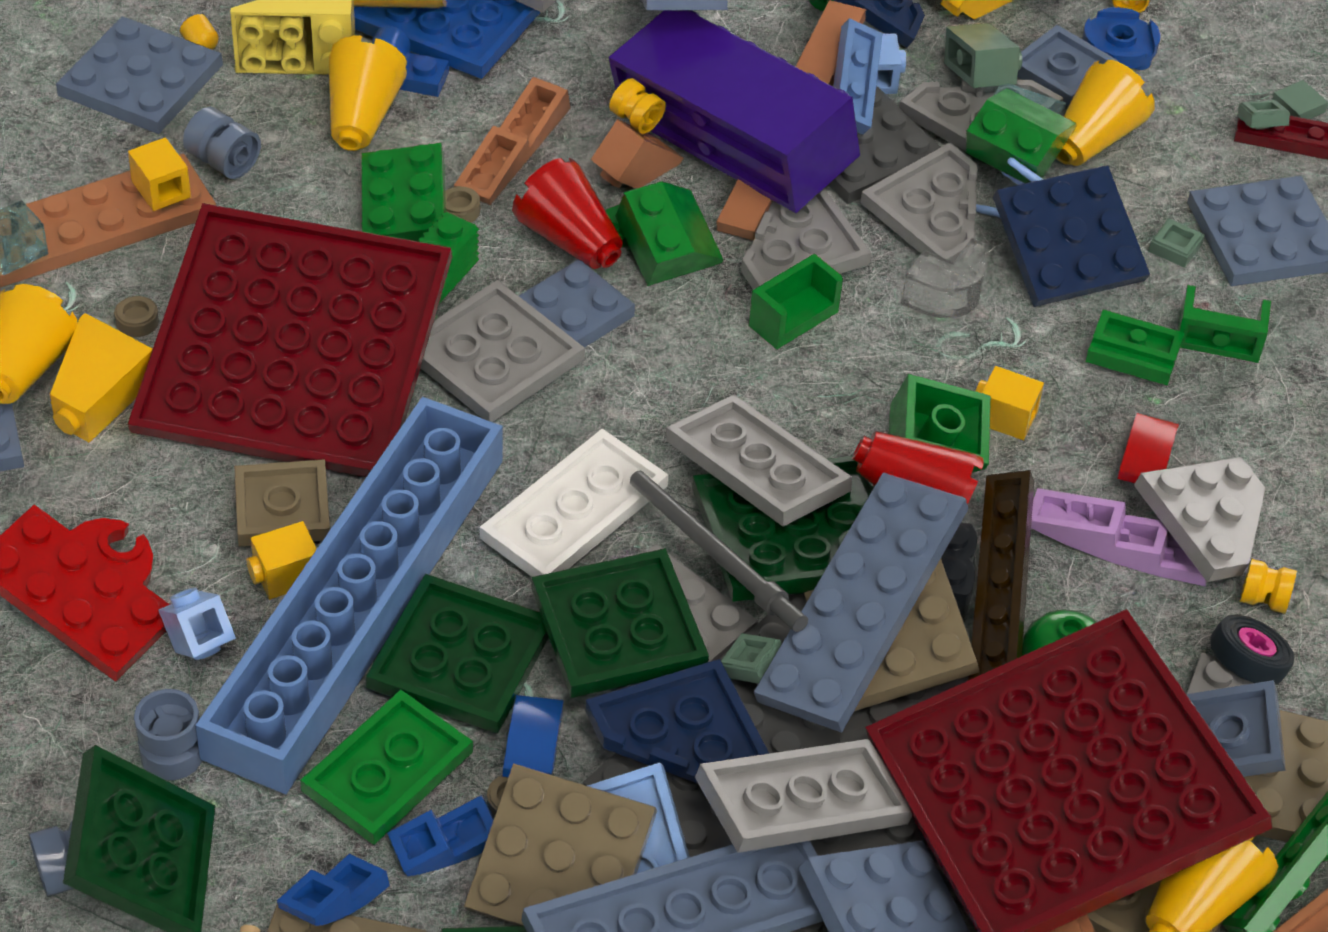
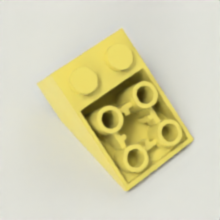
(289, 34)

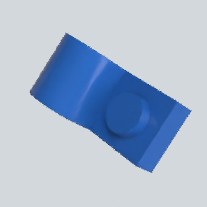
(424, 73)

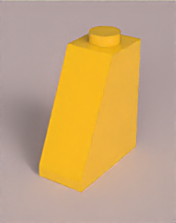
(97, 378)

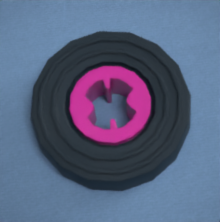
(1251, 649)

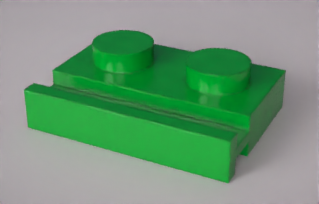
(1134, 347)

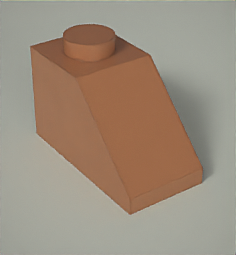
(633, 157)

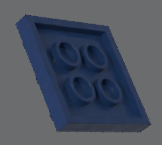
(1071, 235)

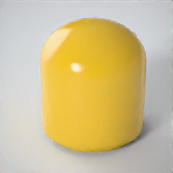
(199, 31)

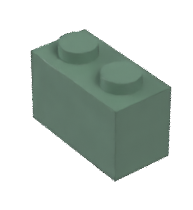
(982, 55)

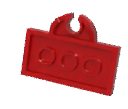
(83, 587)

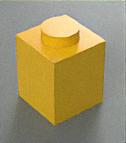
(159, 174)
(1013, 401)
(280, 558)

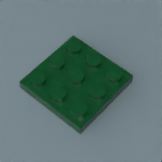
(618, 622)
(460, 653)
(139, 843)

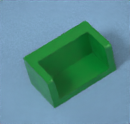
(795, 301)
(1221, 332)

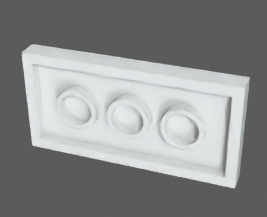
(571, 507)

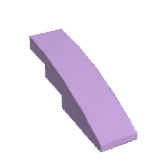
(1108, 533)

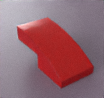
(1147, 447)

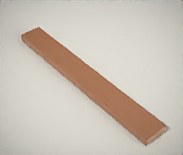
(745, 205)

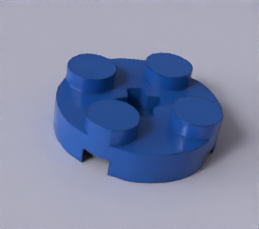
(1139, 39)

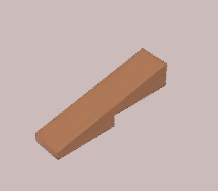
(519, 136)

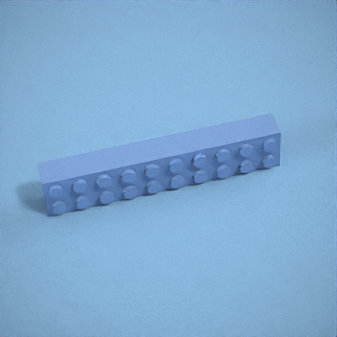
(349, 596)

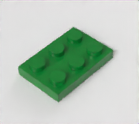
(403, 190)
(386, 766)

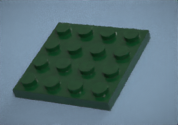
(787, 554)

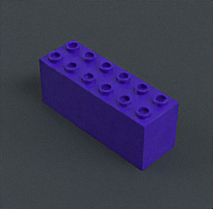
(741, 107)

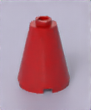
(569, 214)
(917, 462)

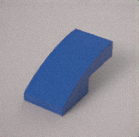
(533, 734)
(439, 842)
(337, 894)

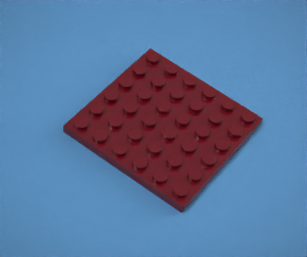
(291, 340)
(1066, 779)

